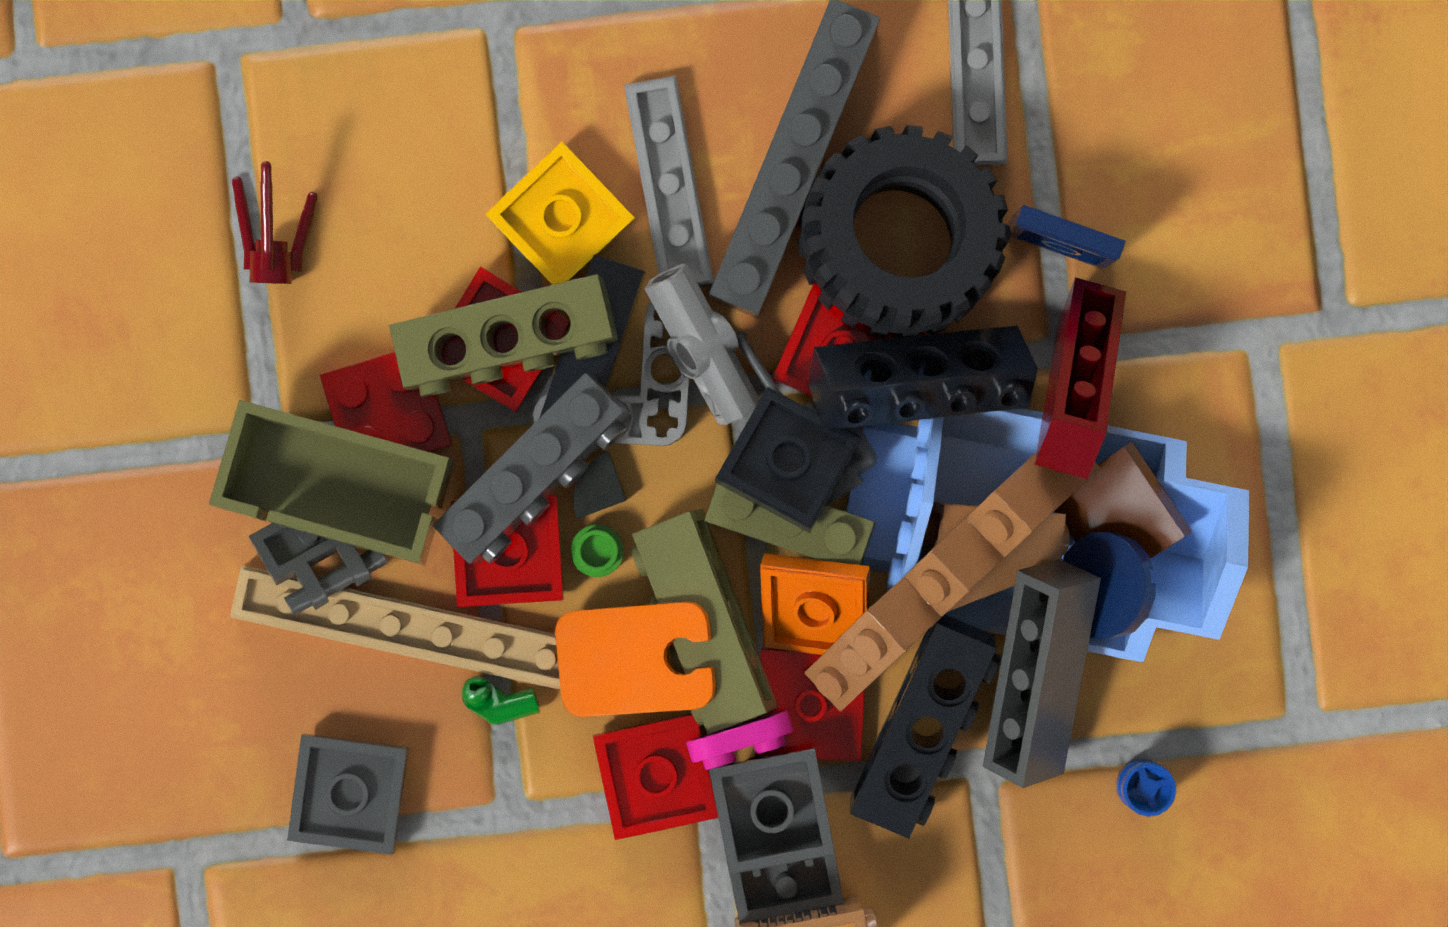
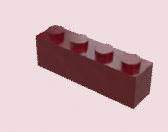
(1081, 379)

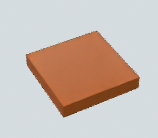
(810, 601)

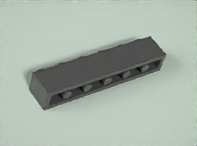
(794, 158)

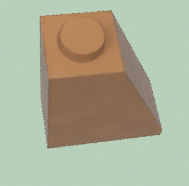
(1043, 545)

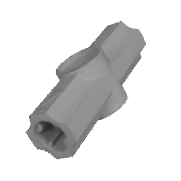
(702, 344)

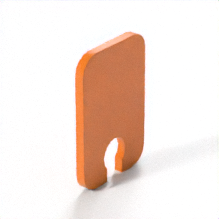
(619, 661)

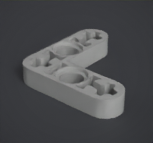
(637, 426)

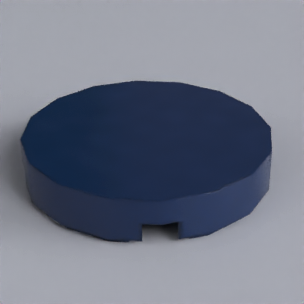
(1125, 581)

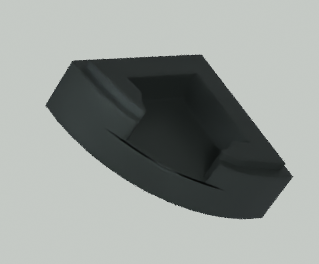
(597, 487)

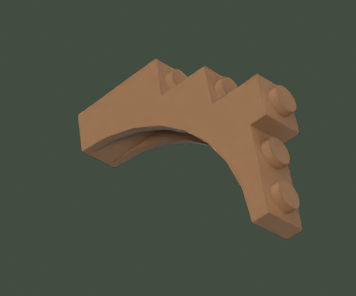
(940, 580)

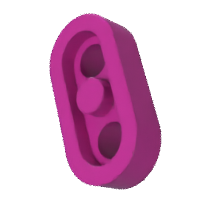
(763, 733)

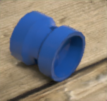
(1151, 794)

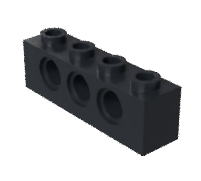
(921, 377)
(900, 804)

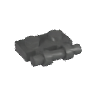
(293, 552)

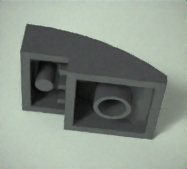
(776, 835)

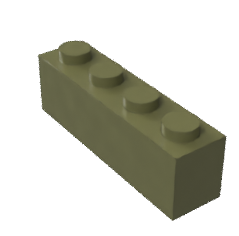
(687, 566)

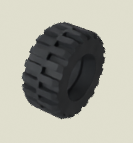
(935, 174)

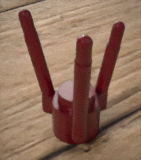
(268, 258)

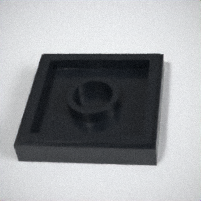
(787, 460)

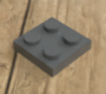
(347, 794)

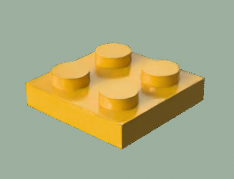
(560, 216)

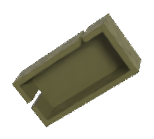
(331, 482)

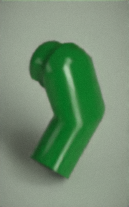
(495, 705)

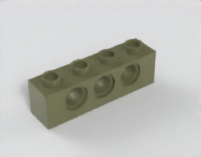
(421, 339)

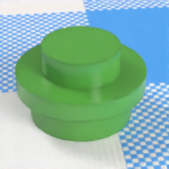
(597, 550)

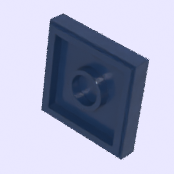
(1065, 237)

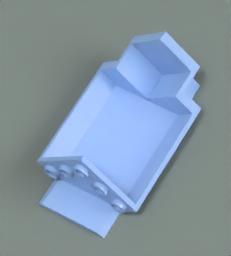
(975, 453)

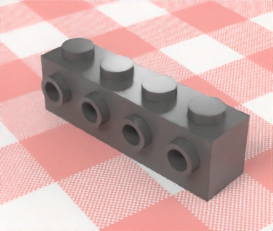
(531, 469)
(1041, 672)

